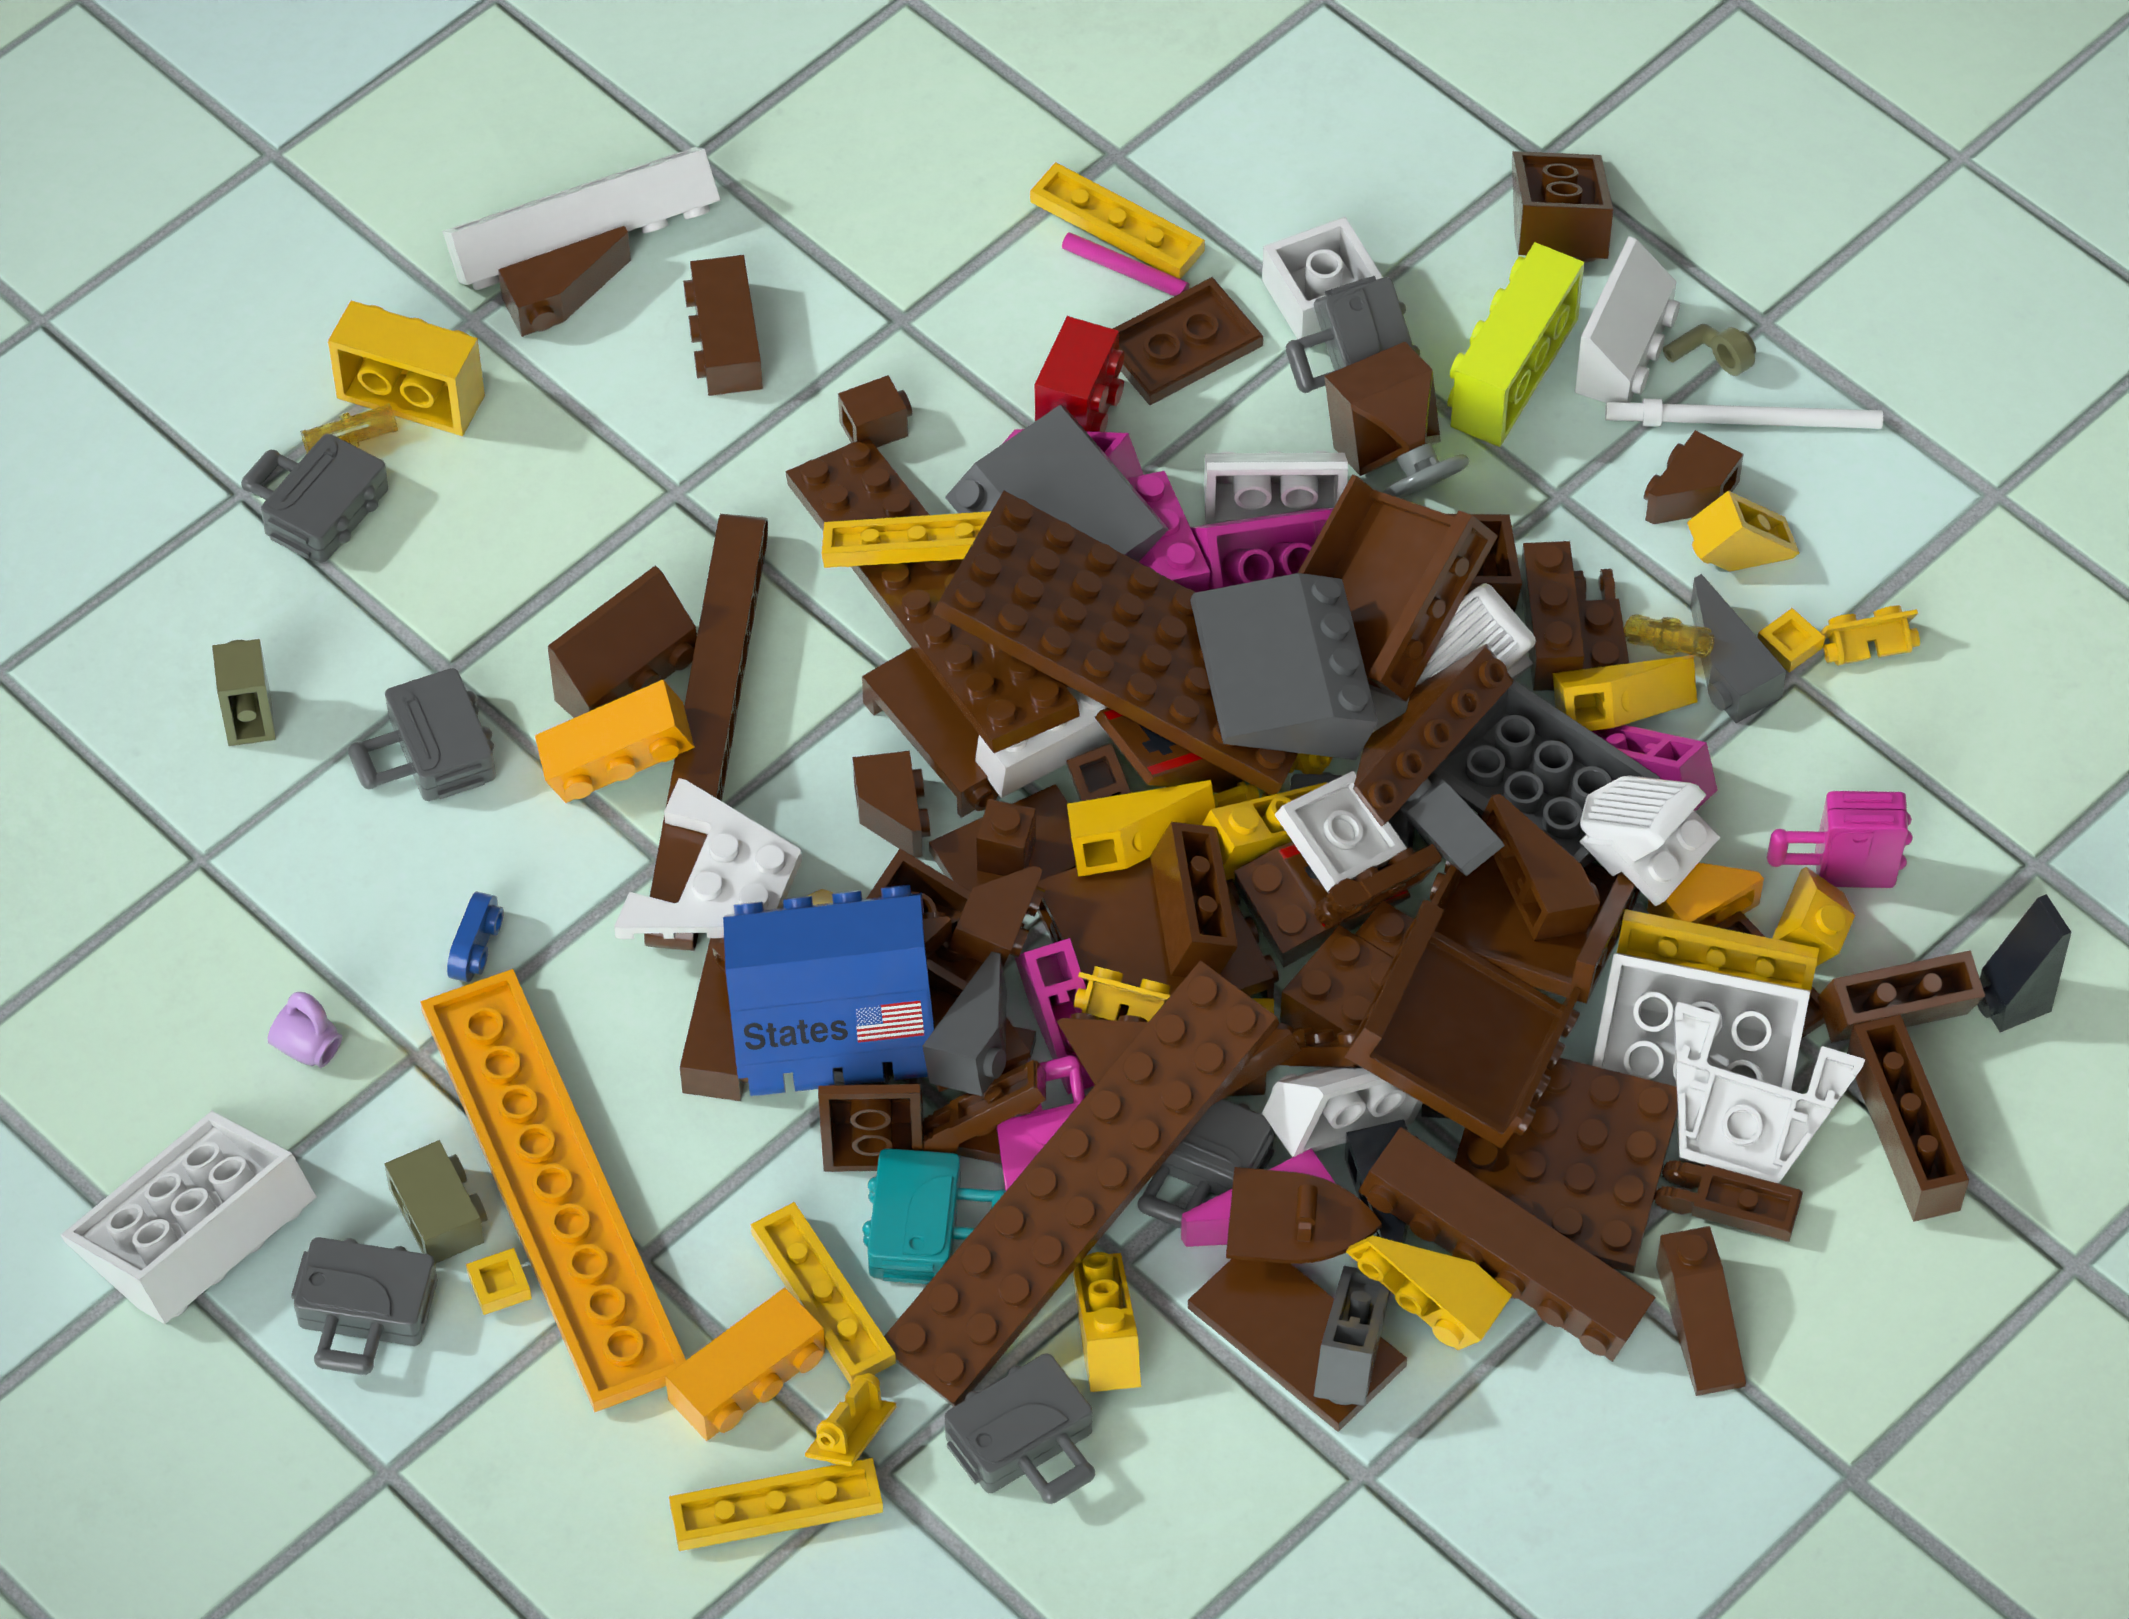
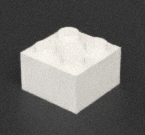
(1308, 265)

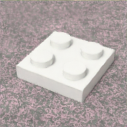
(1338, 832)

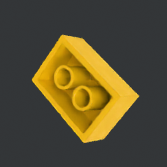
(410, 364)

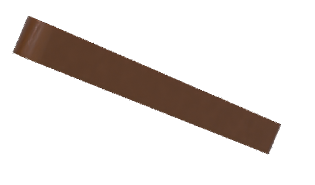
(712, 697)

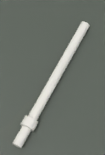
(1654, 412)

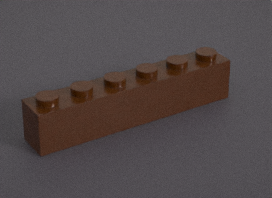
(1507, 1242)

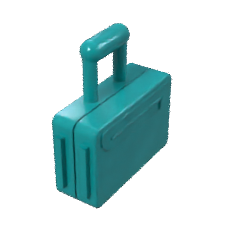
(916, 1214)

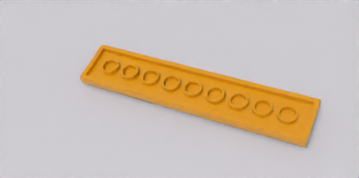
(554, 1189)

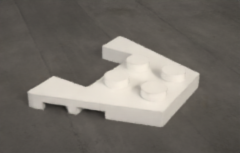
(734, 867)
(1742, 1120)

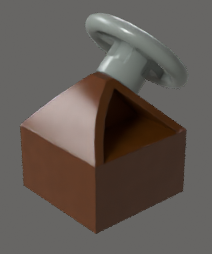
(1388, 413)

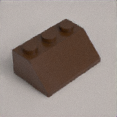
(622, 646)

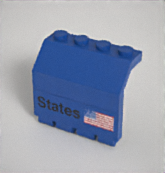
(828, 989)

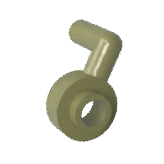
(1731, 347)

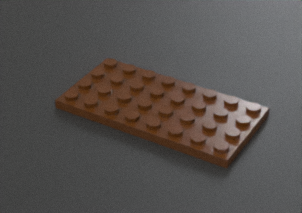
(1098, 629)

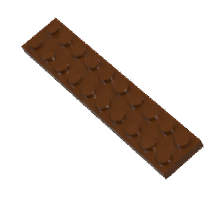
(991, 688)
(1079, 1183)

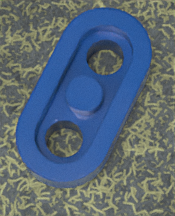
(469, 949)

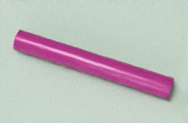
(1124, 264)

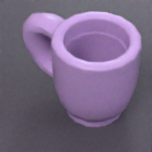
(304, 1031)

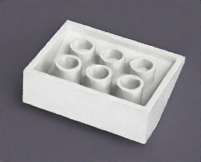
(1754, 1036)
(191, 1215)

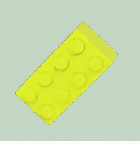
(1515, 343)

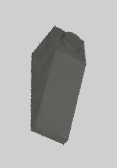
(1739, 669)
(1450, 825)
(970, 1040)
(1351, 1339)

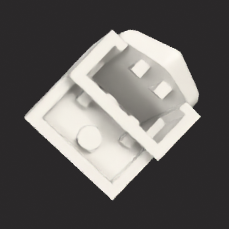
(1479, 621)
(1647, 832)

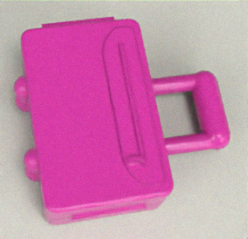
(1856, 842)
(1027, 1134)

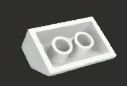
(1626, 327)
(1271, 483)
(1327, 1103)

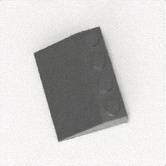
(1068, 477)
(1286, 666)
(1537, 763)

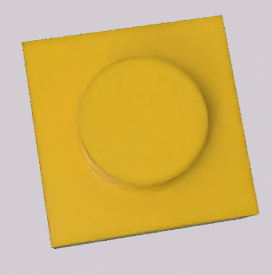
(1791, 639)
(498, 1281)

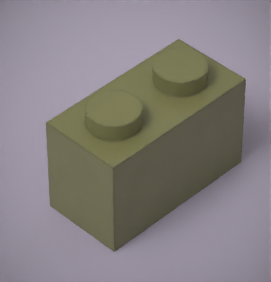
(243, 692)
(436, 1202)

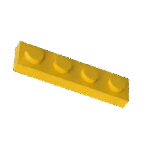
(1117, 221)
(900, 539)
(1717, 950)
(823, 1291)
(775, 1504)

